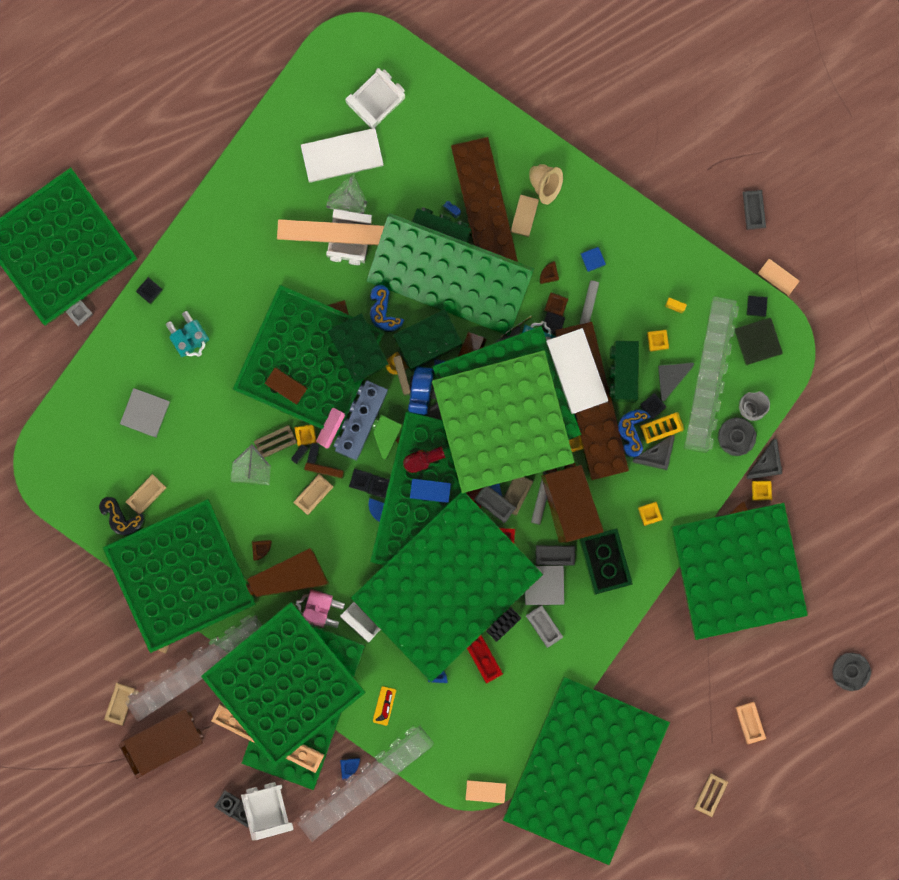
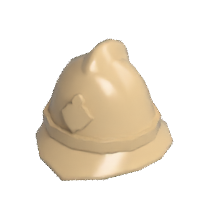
(546, 182)

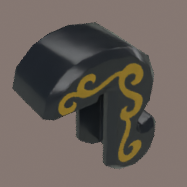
(117, 520)

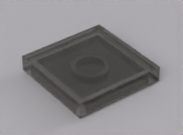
(758, 341)

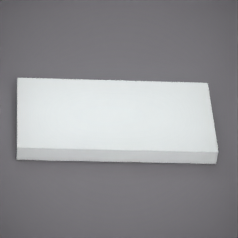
(342, 155)
(577, 371)

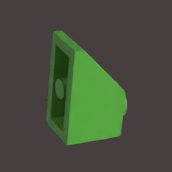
(385, 434)

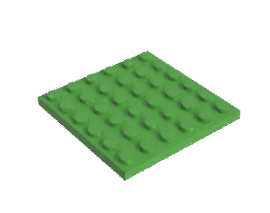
(503, 421)

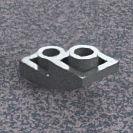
(232, 807)

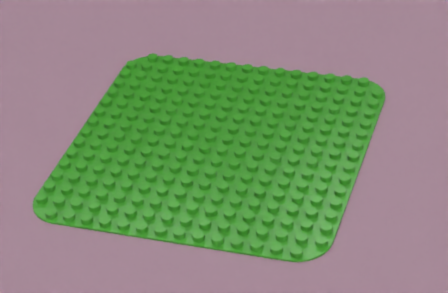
(225, 269)

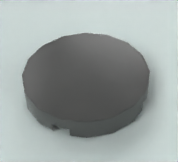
(736, 436)
(851, 671)

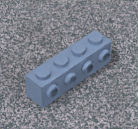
(361, 420)

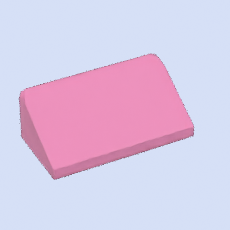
(330, 428)

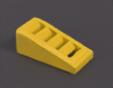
(677, 420)

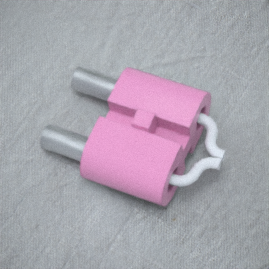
(318, 607)

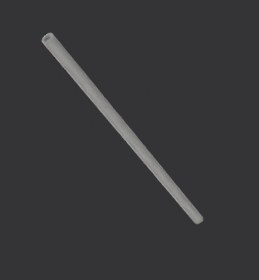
(585, 318)

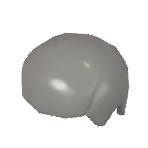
(754, 405)

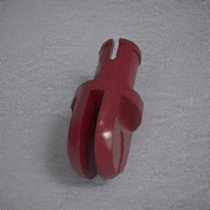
(420, 460)

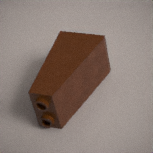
(571, 503)
(290, 575)
(161, 743)

